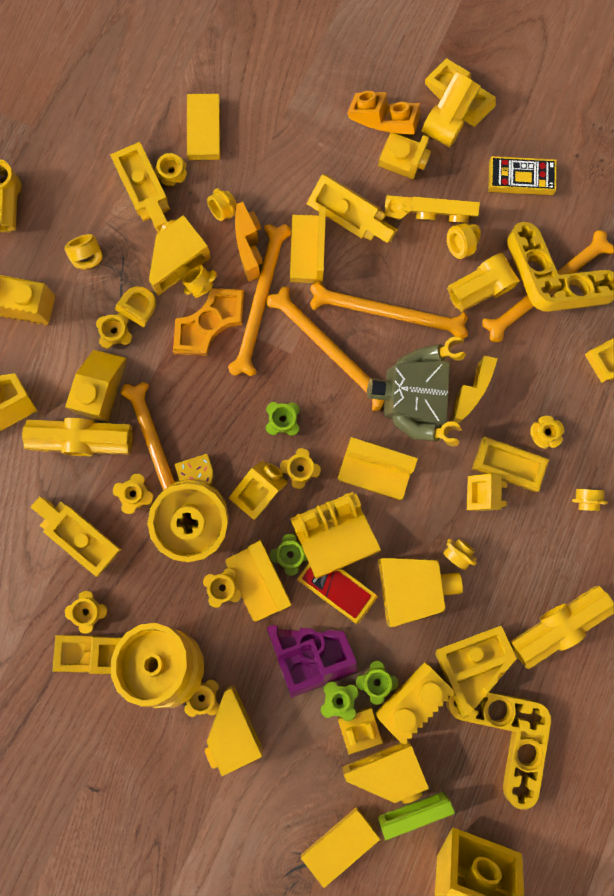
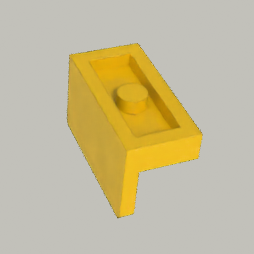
(308, 247)
(376, 469)
(258, 581)

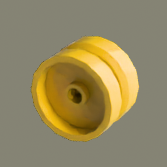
(184, 540)
(157, 666)

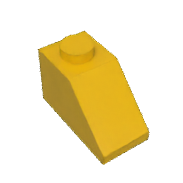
(174, 253)
(96, 386)
(232, 736)
(389, 774)

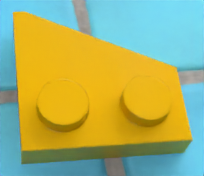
(475, 666)

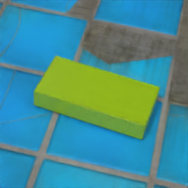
(415, 815)

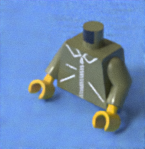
(418, 392)

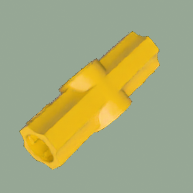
(77, 437)
(562, 626)

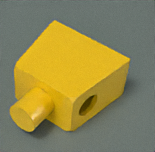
(414, 589)

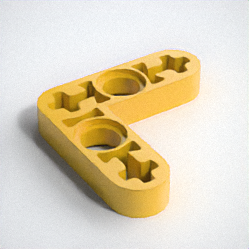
(549, 280)
(521, 735)

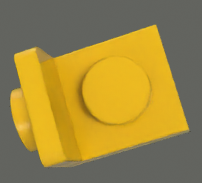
(404, 155)
(258, 488)

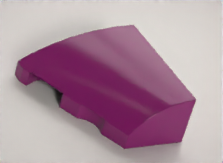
(311, 657)

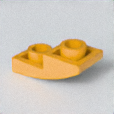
(374, 112)
(246, 234)

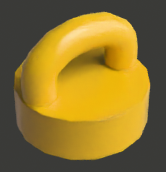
(463, 240)
(82, 248)

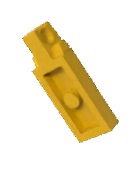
(141, 184)
(427, 208)
(351, 210)
(76, 535)

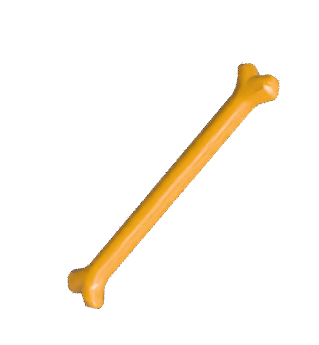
(598, 246)
(283, 302)
(453, 325)
(243, 363)
(136, 395)

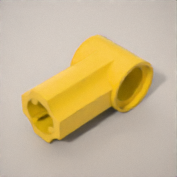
(447, 117)
(8, 198)
(490, 279)

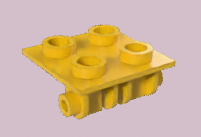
(335, 534)

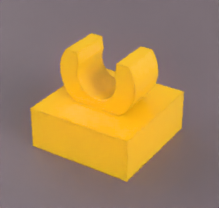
(485, 492)
(360, 731)

